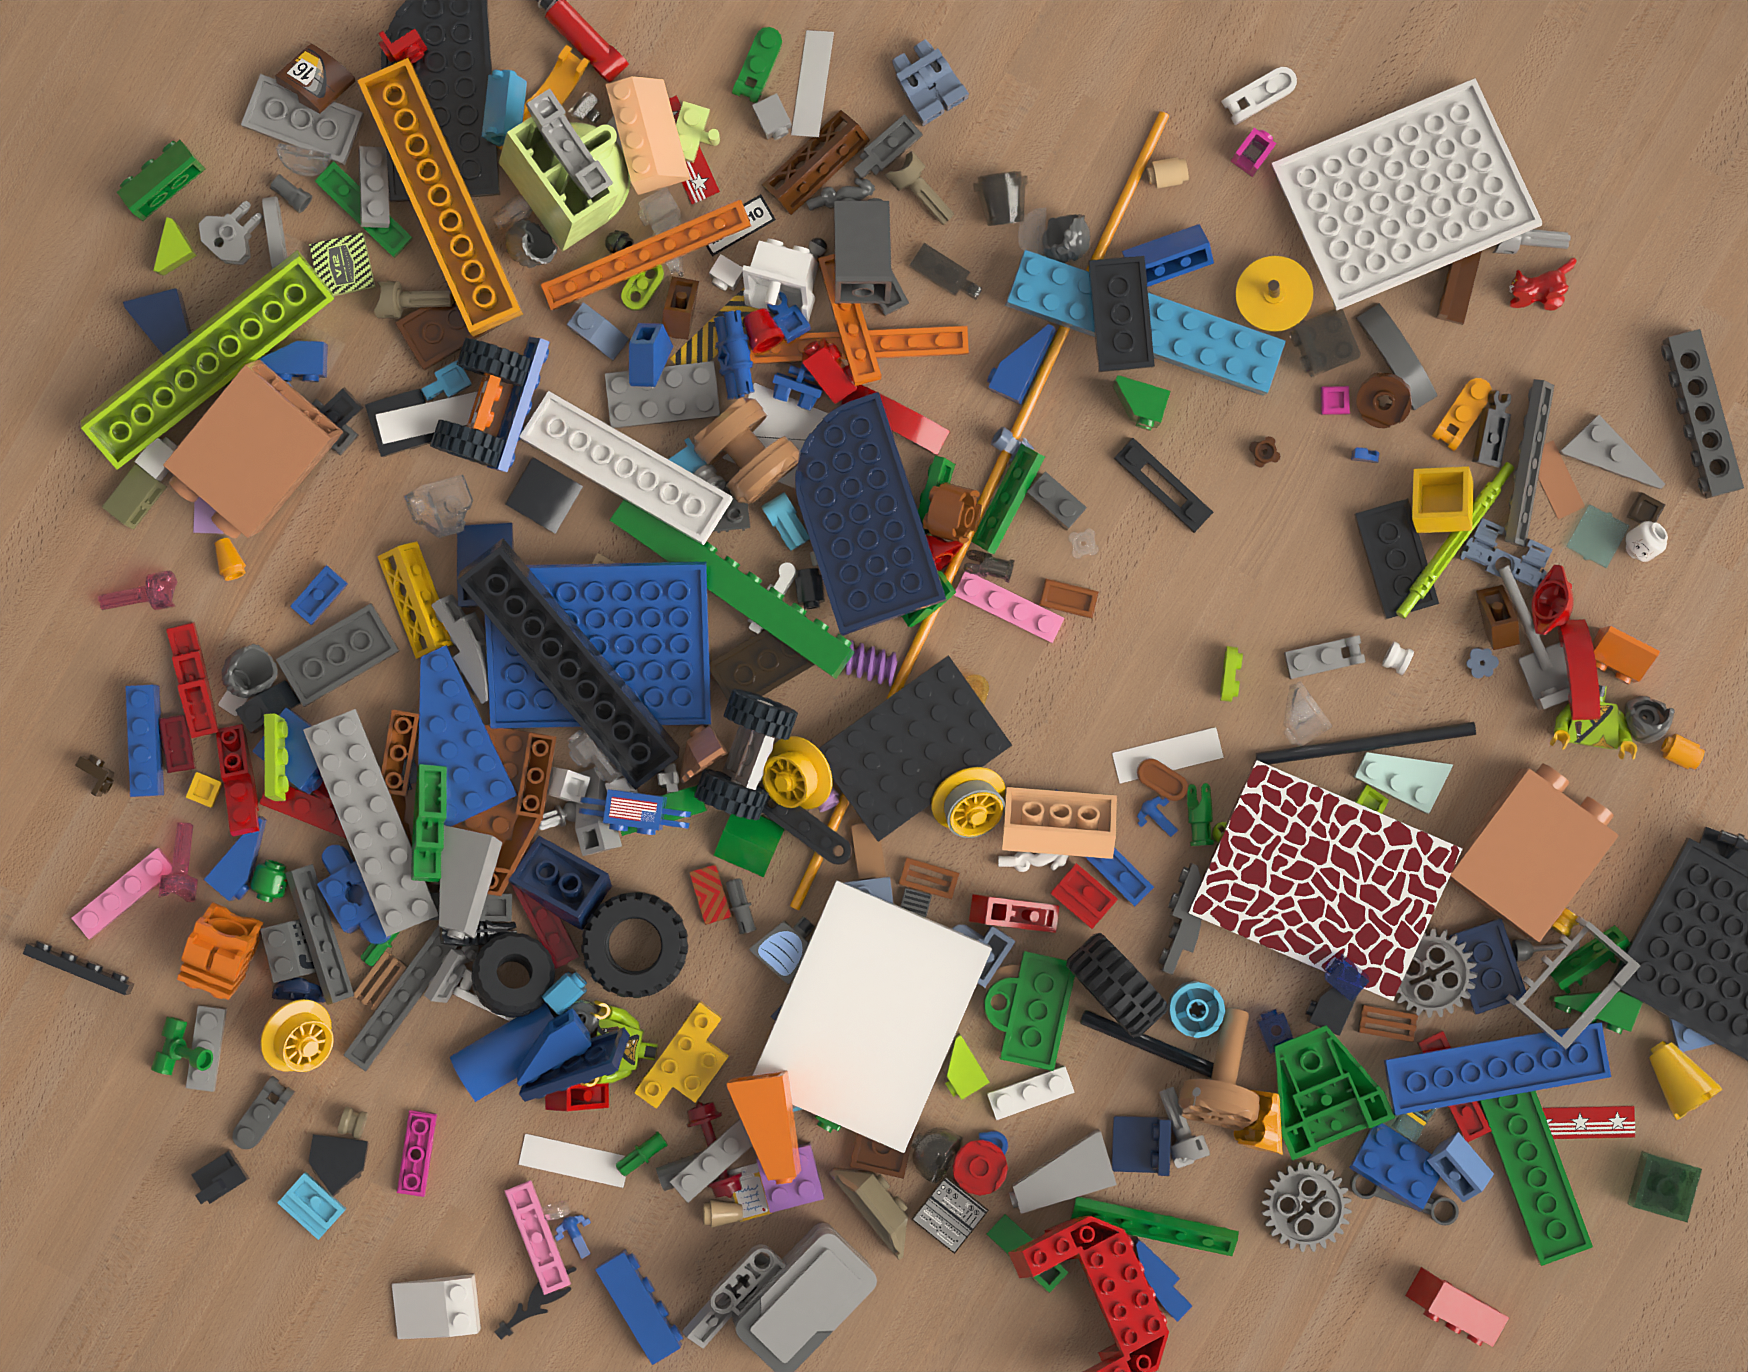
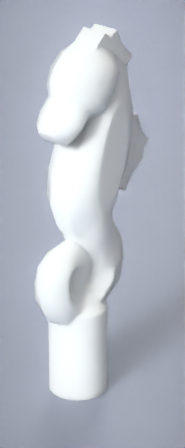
(1022, 860)

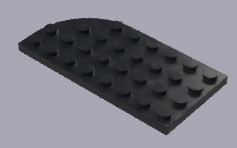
(454, 82)

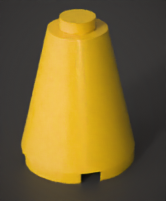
(1681, 1079)

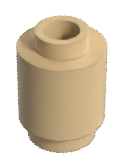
(1168, 172)

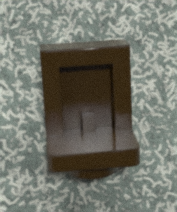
(94, 767)

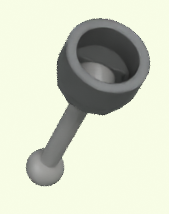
(1524, 949)

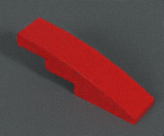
(192, 680)

